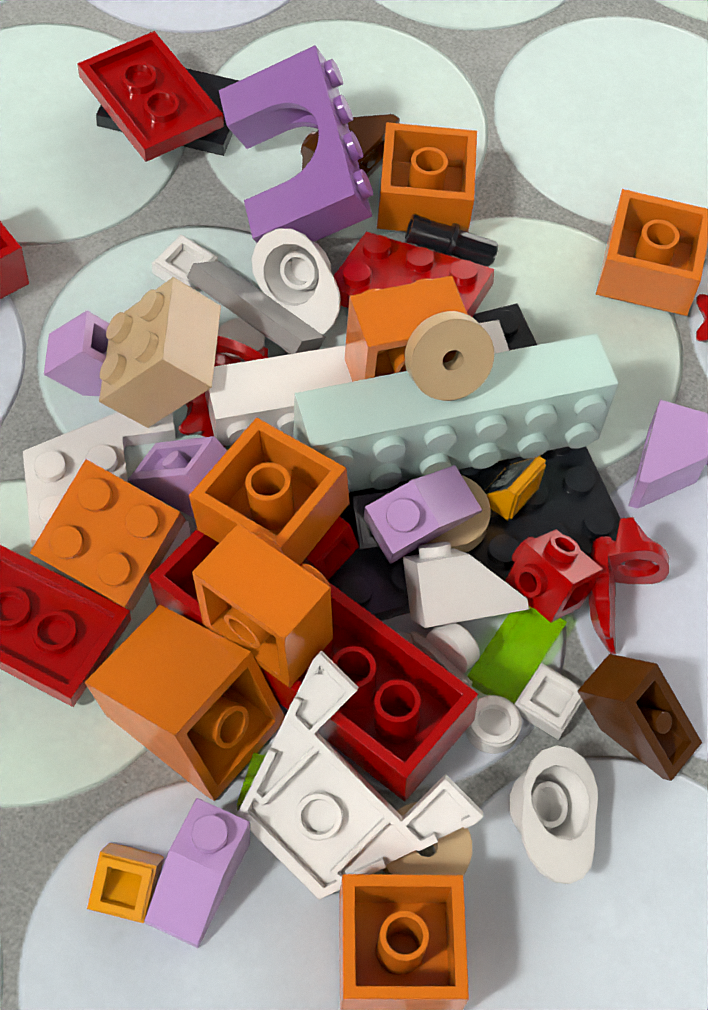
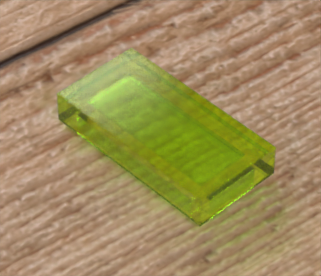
(515, 654)

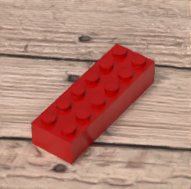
(405, 701)

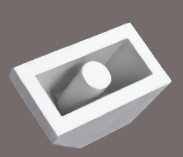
(455, 587)

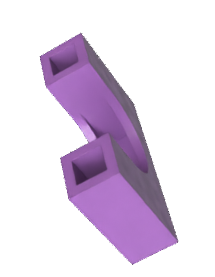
(332, 187)

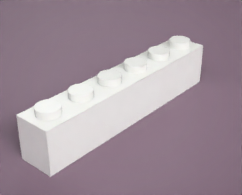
(269, 386)

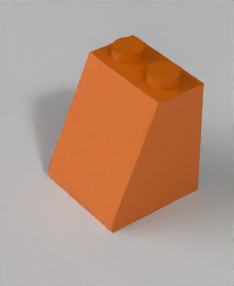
(188, 699)

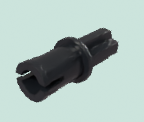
(450, 240)

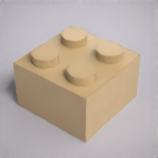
(160, 353)

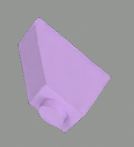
(77, 354)
(671, 453)
(176, 468)
(420, 512)
(198, 872)

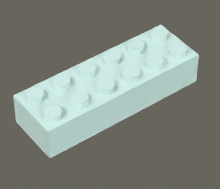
(527, 405)

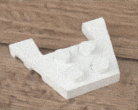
(56, 462)
(323, 812)

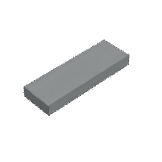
(255, 307)

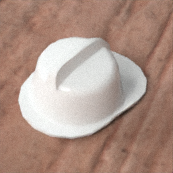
(297, 277)
(556, 813)

